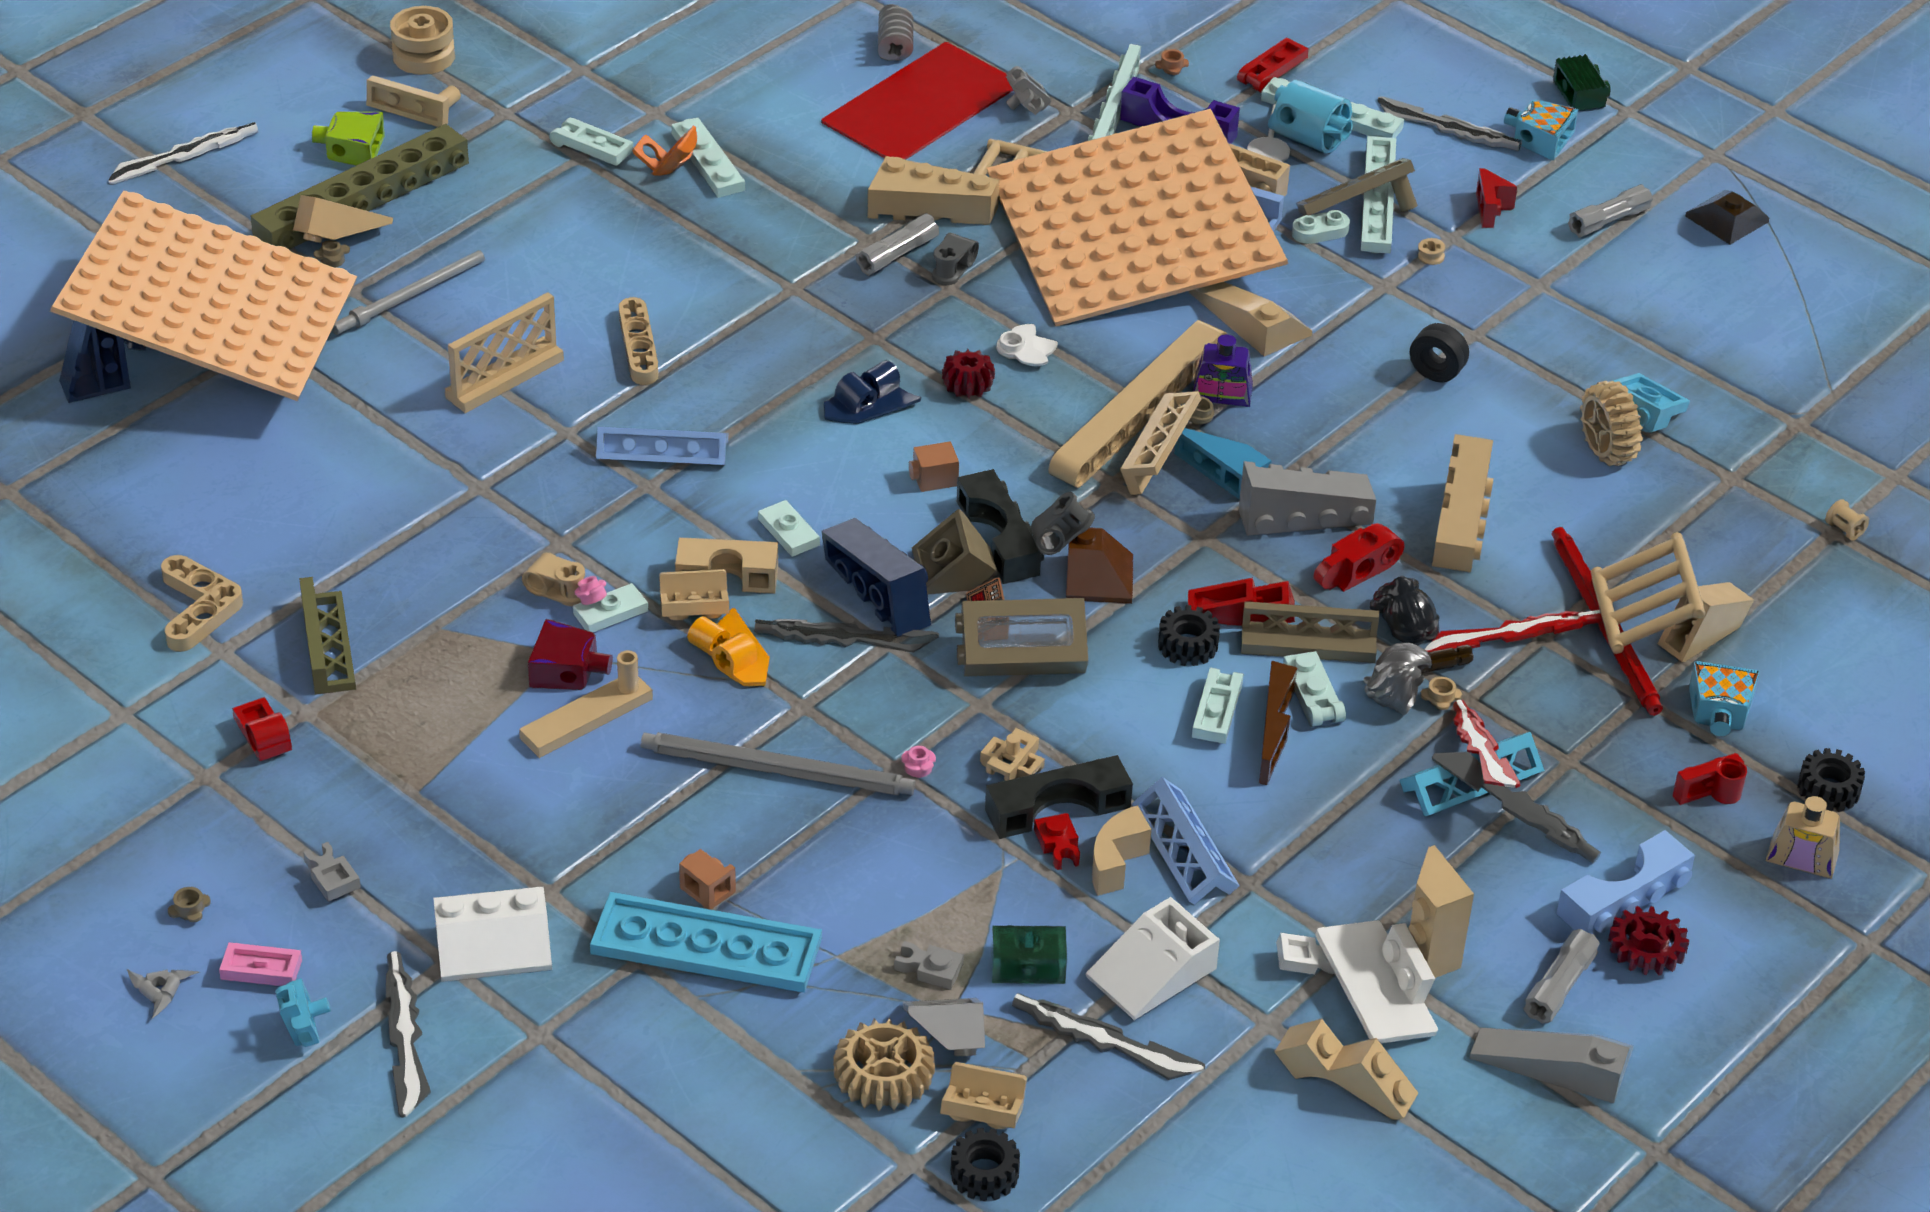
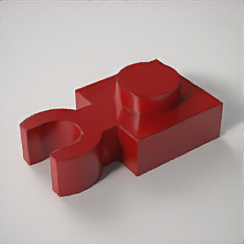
(1058, 836)

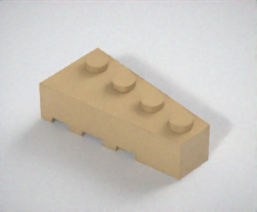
(920, 188)
(1464, 504)

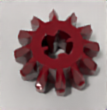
(968, 373)

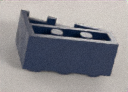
(93, 364)

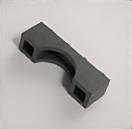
(987, 501)
(1096, 784)

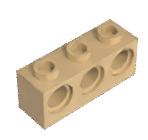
(1263, 171)

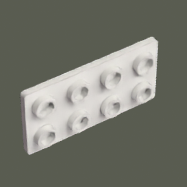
(1382, 978)

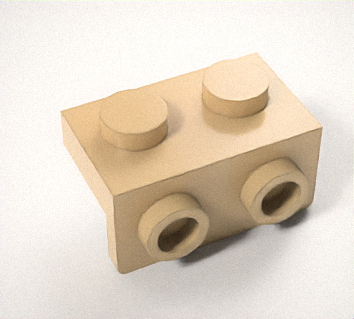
(694, 594)
(984, 1096)

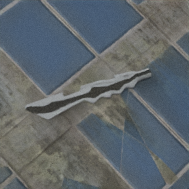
(1450, 124)

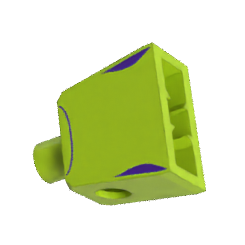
(351, 136)

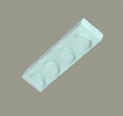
(711, 159)

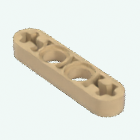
(639, 340)

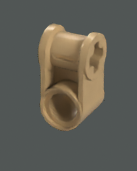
(554, 578)

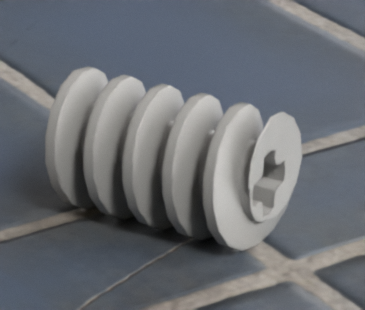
(895, 33)

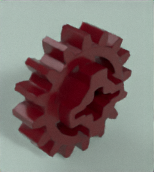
(1648, 940)

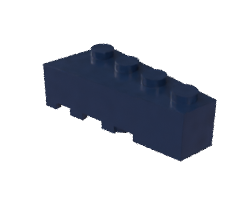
(879, 574)

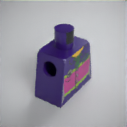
(1224, 373)

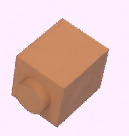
(934, 466)

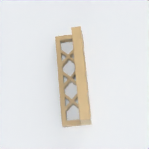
(1158, 439)

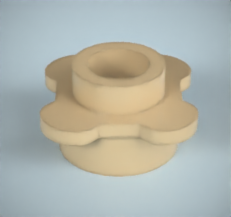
(1441, 692)

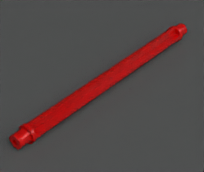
(1627, 658)

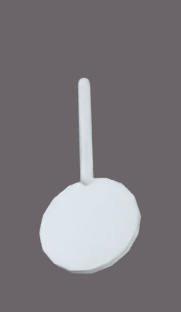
(1270, 146)

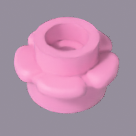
(591, 590)
(918, 761)

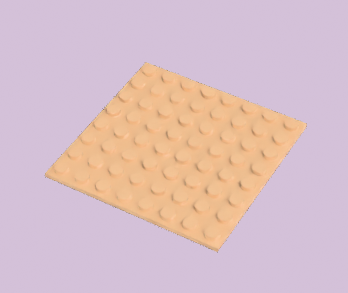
(1135, 217)
(206, 294)

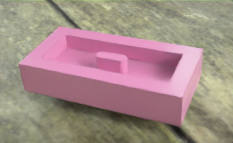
(260, 964)

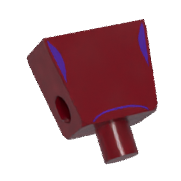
(565, 658)

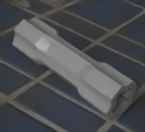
(1595, 216)
(885, 251)
(1549, 993)

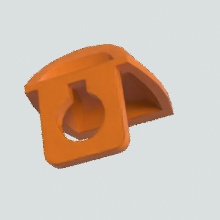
(669, 160)

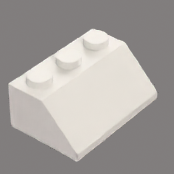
(492, 934)

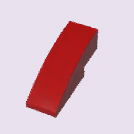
(1228, 599)

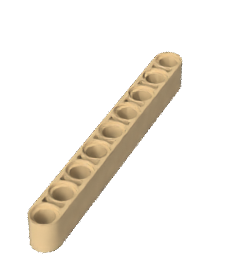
(1132, 407)

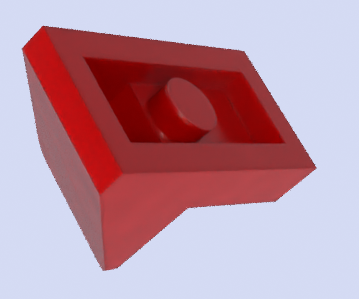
(1493, 196)

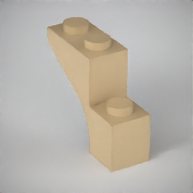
(1358, 1067)

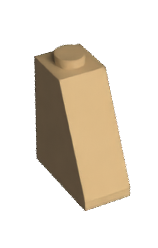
(1724, 613)

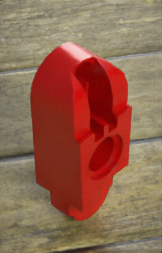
(1359, 557)

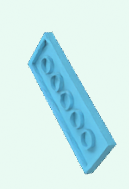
(706, 942)

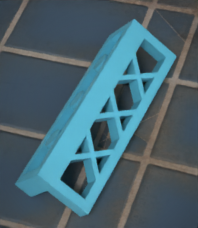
(1437, 773)

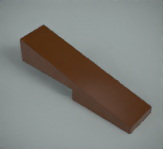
(1276, 729)

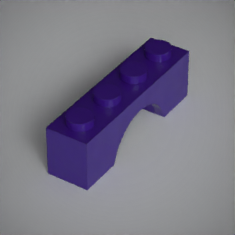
(1146, 104)

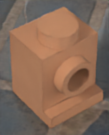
(706, 879)

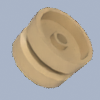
(422, 40)

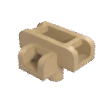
(1023, 760)

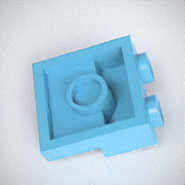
(1654, 401)

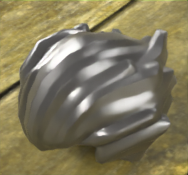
(1397, 676)

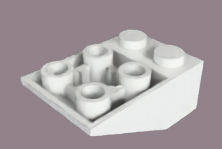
(1155, 959)

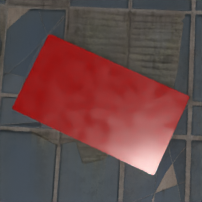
(920, 102)

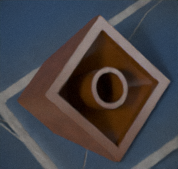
(1099, 568)

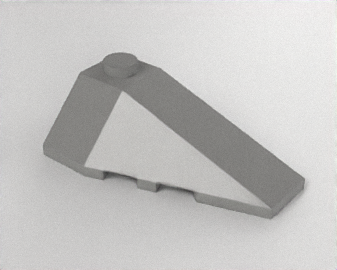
(1568, 1060)

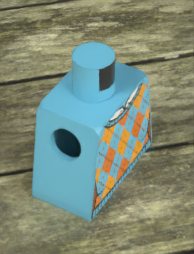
(1543, 126)
(1721, 695)

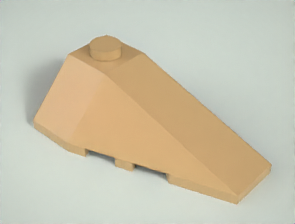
(1252, 317)

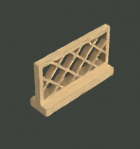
(510, 368)

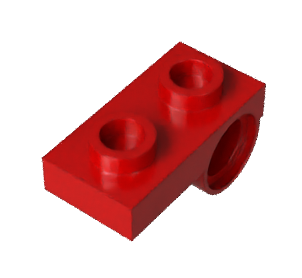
(263, 728)
(1720, 778)

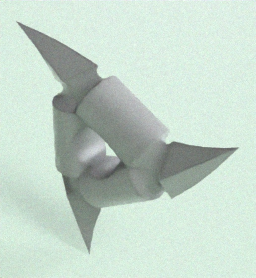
(148, 984)

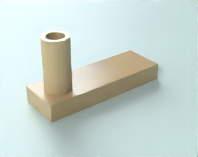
(410, 101)

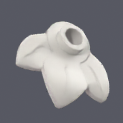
(1026, 346)

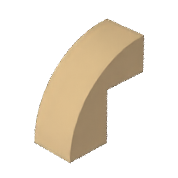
(1120, 839)

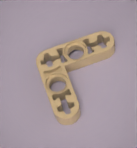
(219, 598)

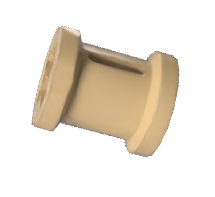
(1847, 519)

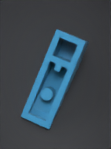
(1218, 458)

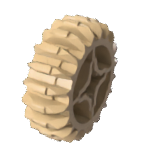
(1611, 423)
(885, 1076)

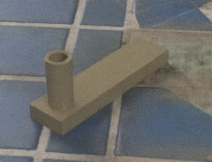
(1394, 172)

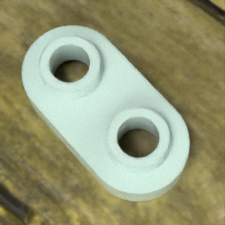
(1320, 227)

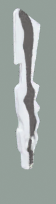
(182, 152)

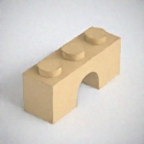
(750, 560)

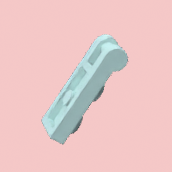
(592, 141)
(1315, 690)
(1217, 706)

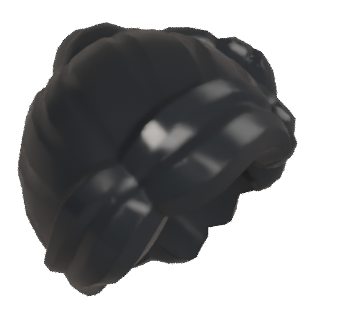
(1407, 610)

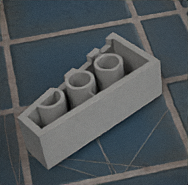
(1303, 500)

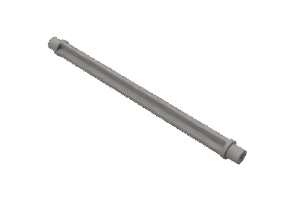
(778, 763)

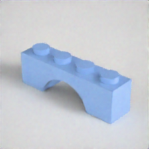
(1594, 903)

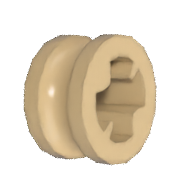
(1431, 251)

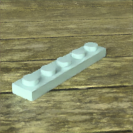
(1365, 120)

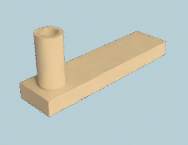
(589, 710)

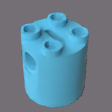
(1311, 116)

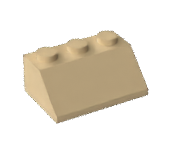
(1440, 914)

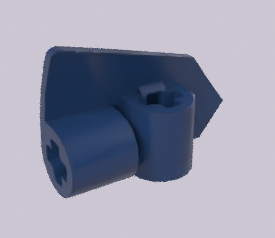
(868, 396)

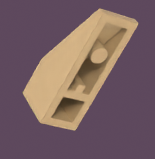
(332, 220)

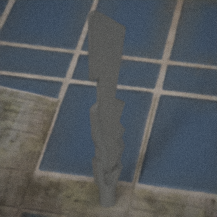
(1518, 804)

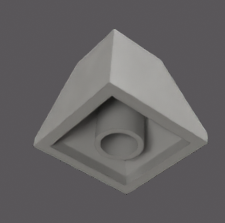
(952, 1022)

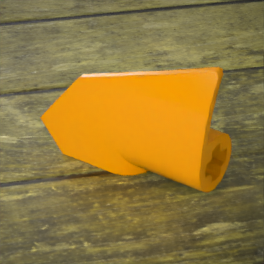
(732, 648)

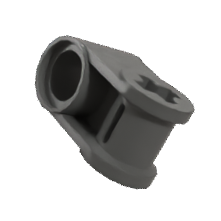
(953, 258)
(1063, 518)

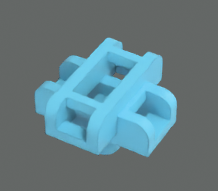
(299, 1012)

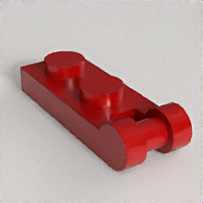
(1272, 63)

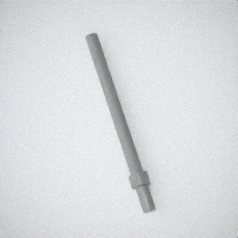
(362, 315)

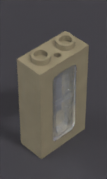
(1022, 637)

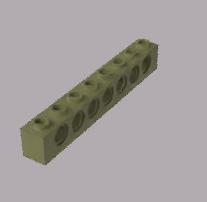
(370, 182)

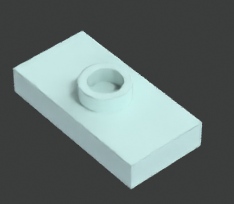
(789, 528)
(614, 608)

